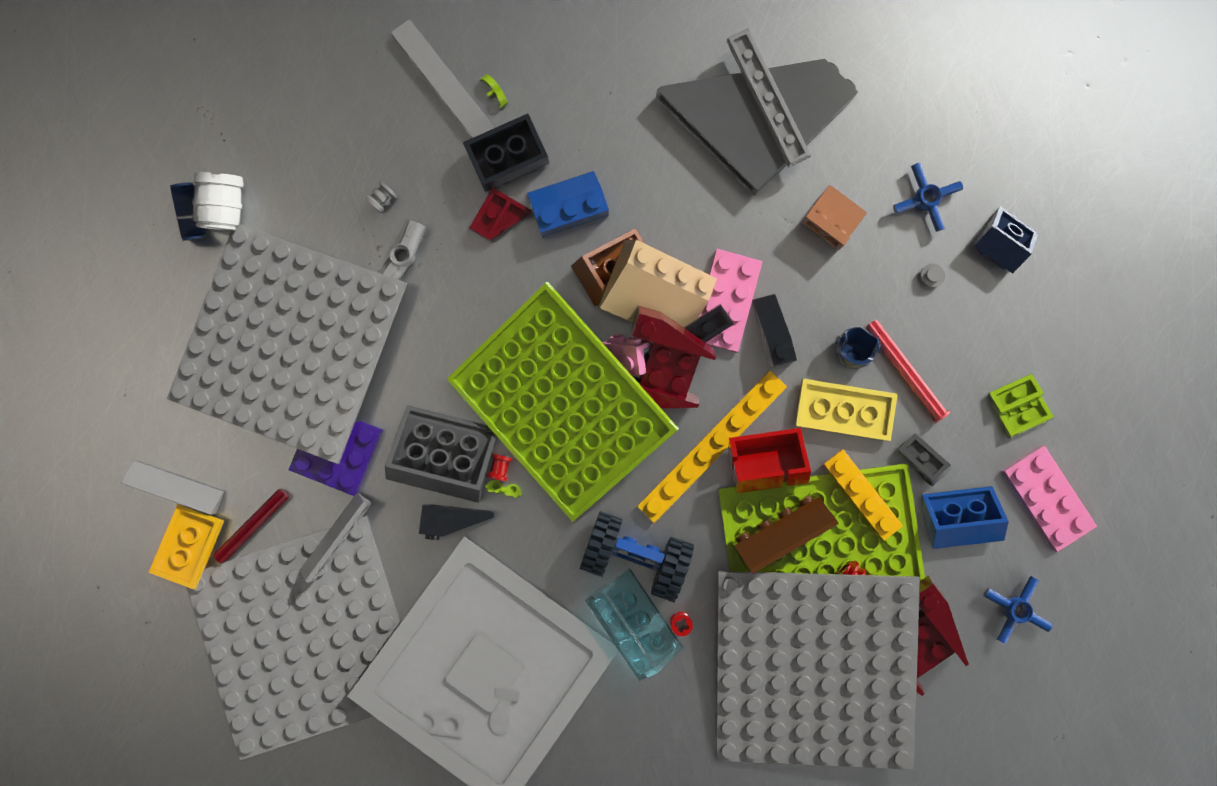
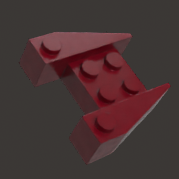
(670, 359)
(936, 631)

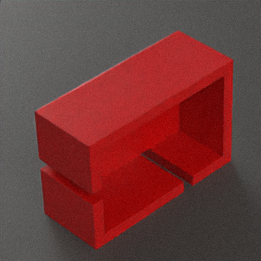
(769, 460)

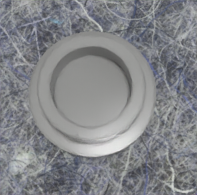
(932, 275)

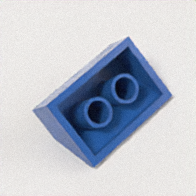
(568, 204)
(964, 517)

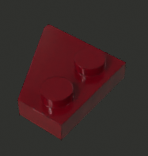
(497, 215)

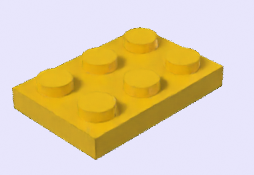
(186, 546)

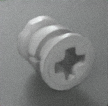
(381, 196)

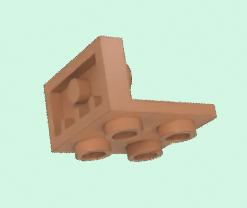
(834, 217)

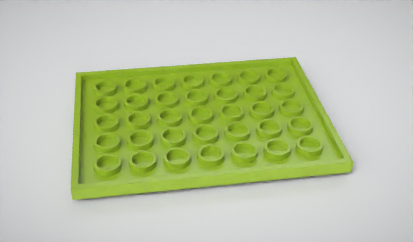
(561, 402)
(843, 543)

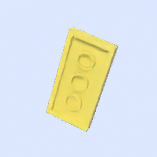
(846, 409)

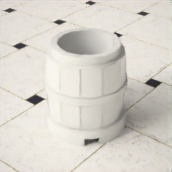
(217, 201)

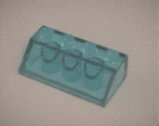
(634, 624)

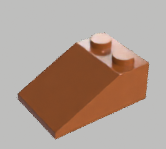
(597, 266)

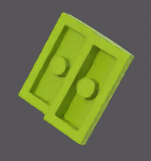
(1020, 406)

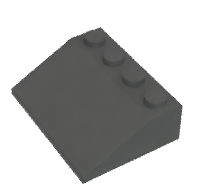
(441, 454)

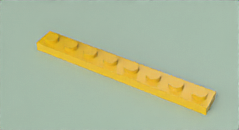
(711, 446)

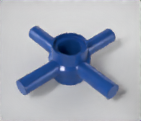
(936, 193)
(1026, 612)

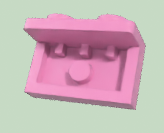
(629, 352)

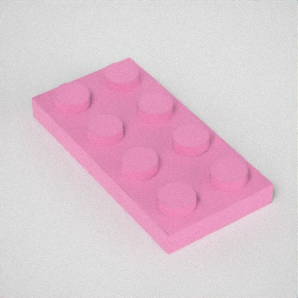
(734, 290)
(1049, 498)

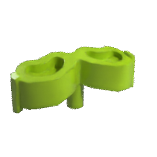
(487, 79)
(497, 487)

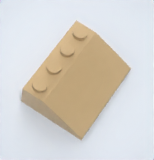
(655, 282)

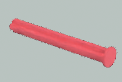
(908, 372)

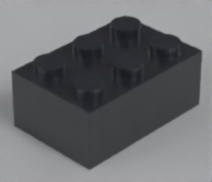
(506, 152)

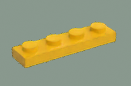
(862, 494)

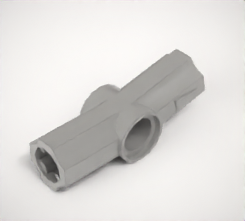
(408, 240)

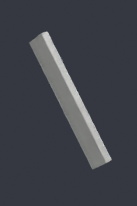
(441, 79)
(768, 98)

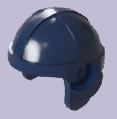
(857, 347)

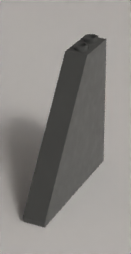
(732, 127)

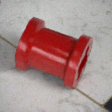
(499, 467)
(685, 630)

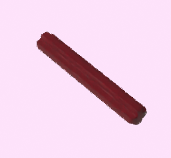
(250, 526)

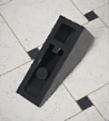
(774, 331)
(444, 520)

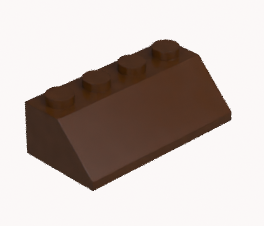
(784, 533)

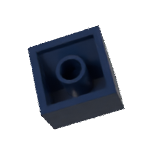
(1006, 240)

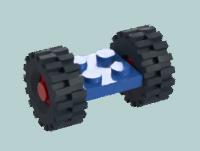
(670, 565)

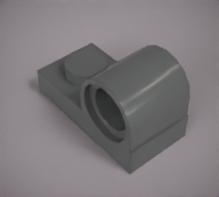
(925, 459)

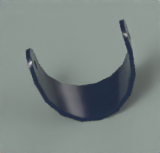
(182, 199)

